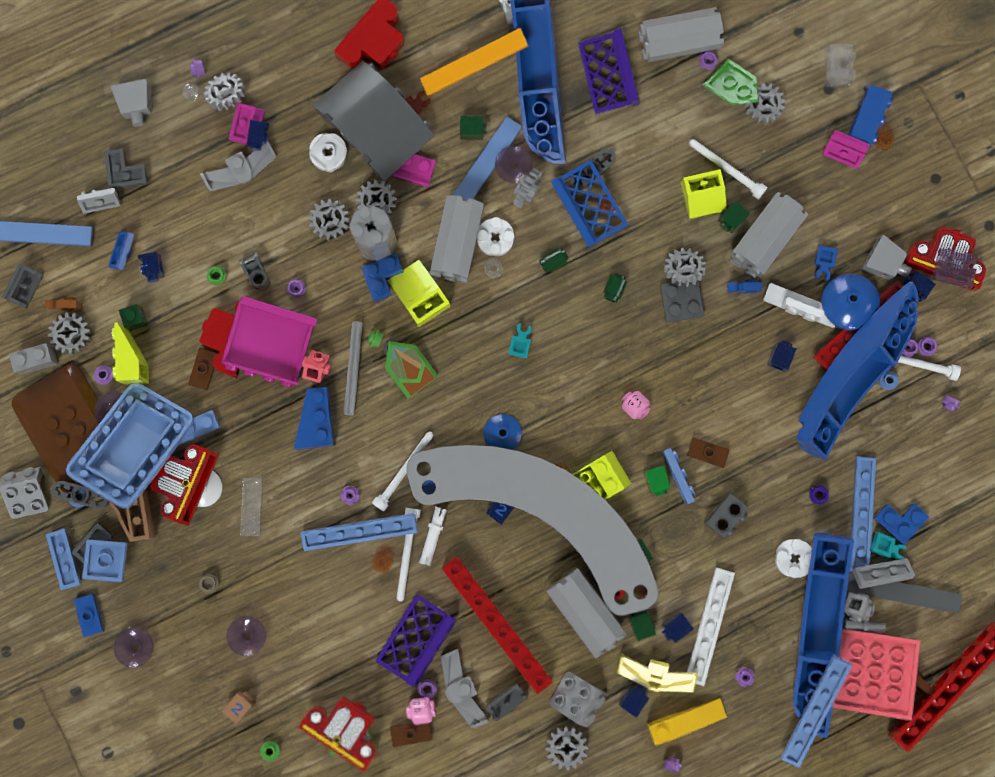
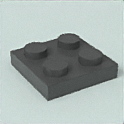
(681, 301)

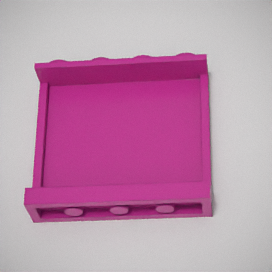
(268, 341)

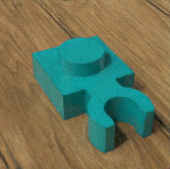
(519, 344)
(885, 546)

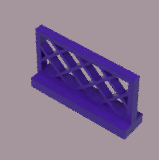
(624, 67)
(429, 651)

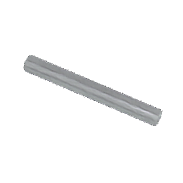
(353, 367)

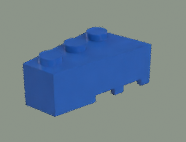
(870, 114)
(316, 421)

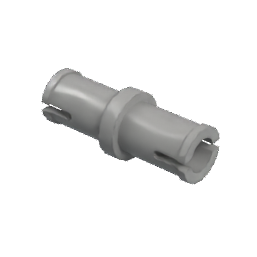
(870, 627)

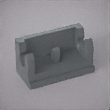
(22, 286)
(506, 702)

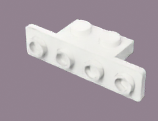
(796, 304)

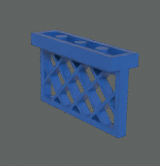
(573, 207)

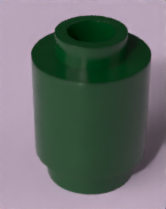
(553, 260)
(615, 287)

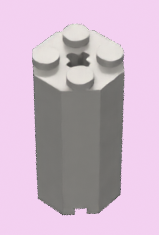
(681, 34)
(373, 233)
(768, 235)
(456, 239)
(586, 613)

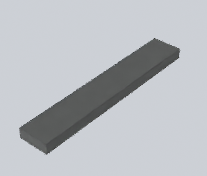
(910, 594)

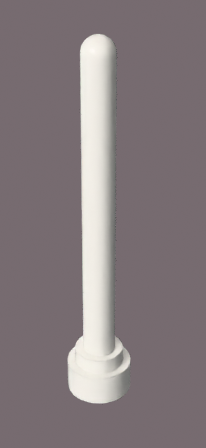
(756, 188)
(951, 372)
(382, 500)
(406, 558)

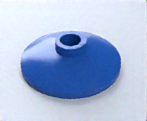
(505, 422)

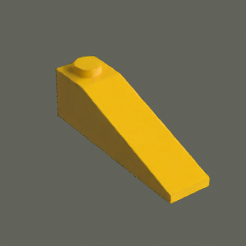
(686, 721)

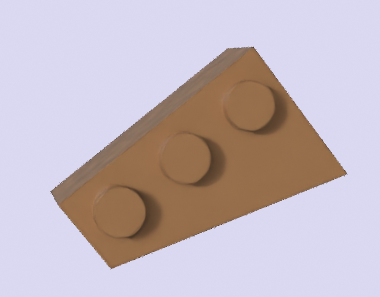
(137, 519)

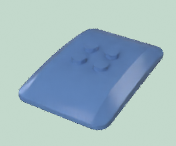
(130, 445)

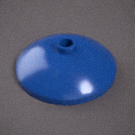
(843, 311)

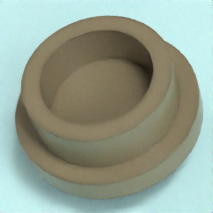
(208, 583)

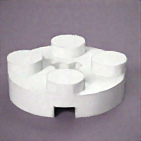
(328, 141)
(495, 226)
(783, 558)

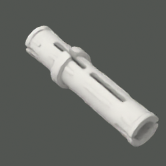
(433, 535)

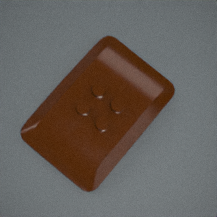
(58, 417)

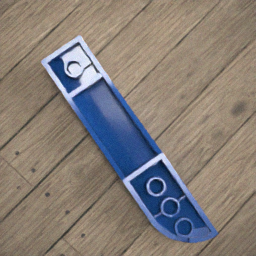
(539, 79)
(856, 370)
(821, 616)

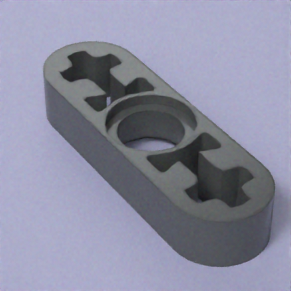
(606, 165)
(65, 496)

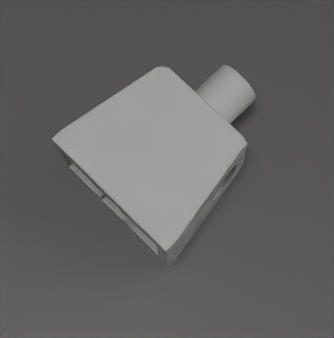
(133, 100)
(886, 260)

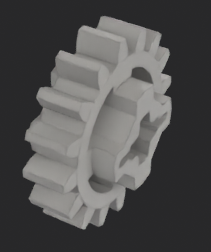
(224, 91)
(773, 110)
(527, 188)
(381, 194)
(331, 212)
(684, 267)
(71, 341)
(576, 748)

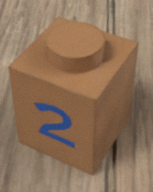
(239, 706)

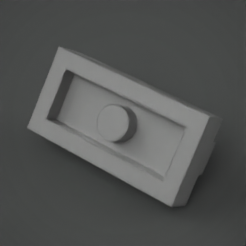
(98, 200)

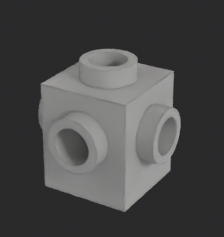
(859, 602)

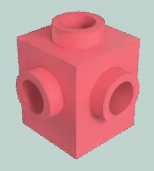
(316, 366)

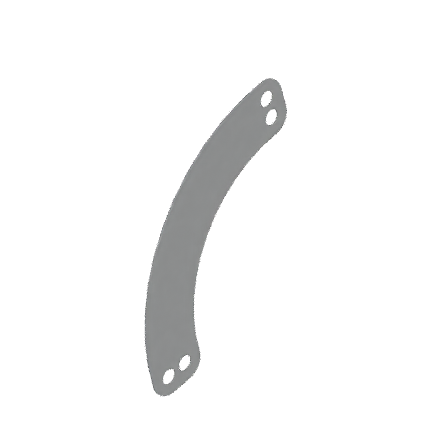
(553, 497)

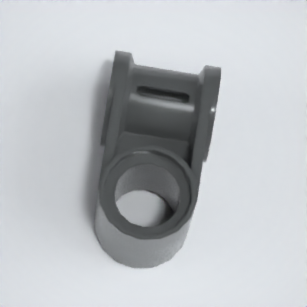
(253, 269)

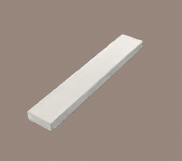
(710, 624)

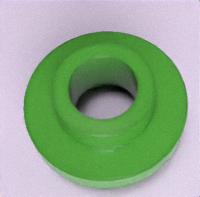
(212, 271)
(375, 338)
(274, 746)

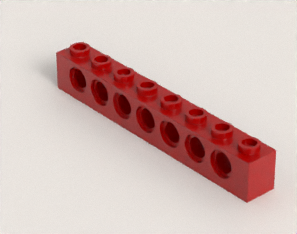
(497, 625)
(947, 690)

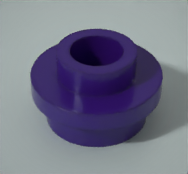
(825, 494)

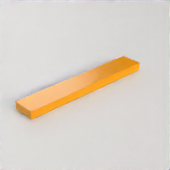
(474, 62)

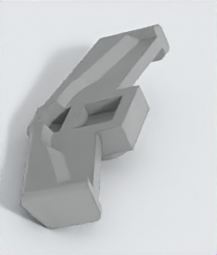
(239, 169)
(461, 690)

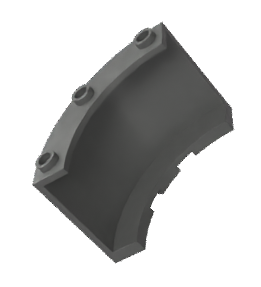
(374, 119)

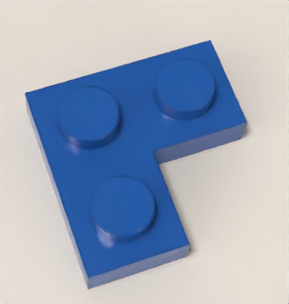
(378, 272)
(903, 526)

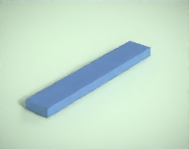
(486, 162)
(46, 233)
(862, 510)
(359, 532)
(816, 711)

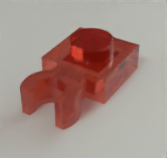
(417, 102)

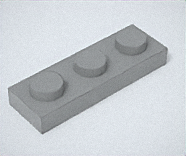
(883, 573)

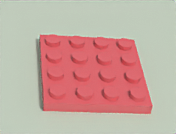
(880, 674)

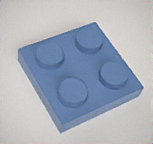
(105, 560)

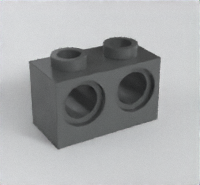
(722, 512)

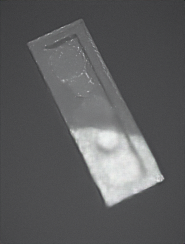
(251, 507)

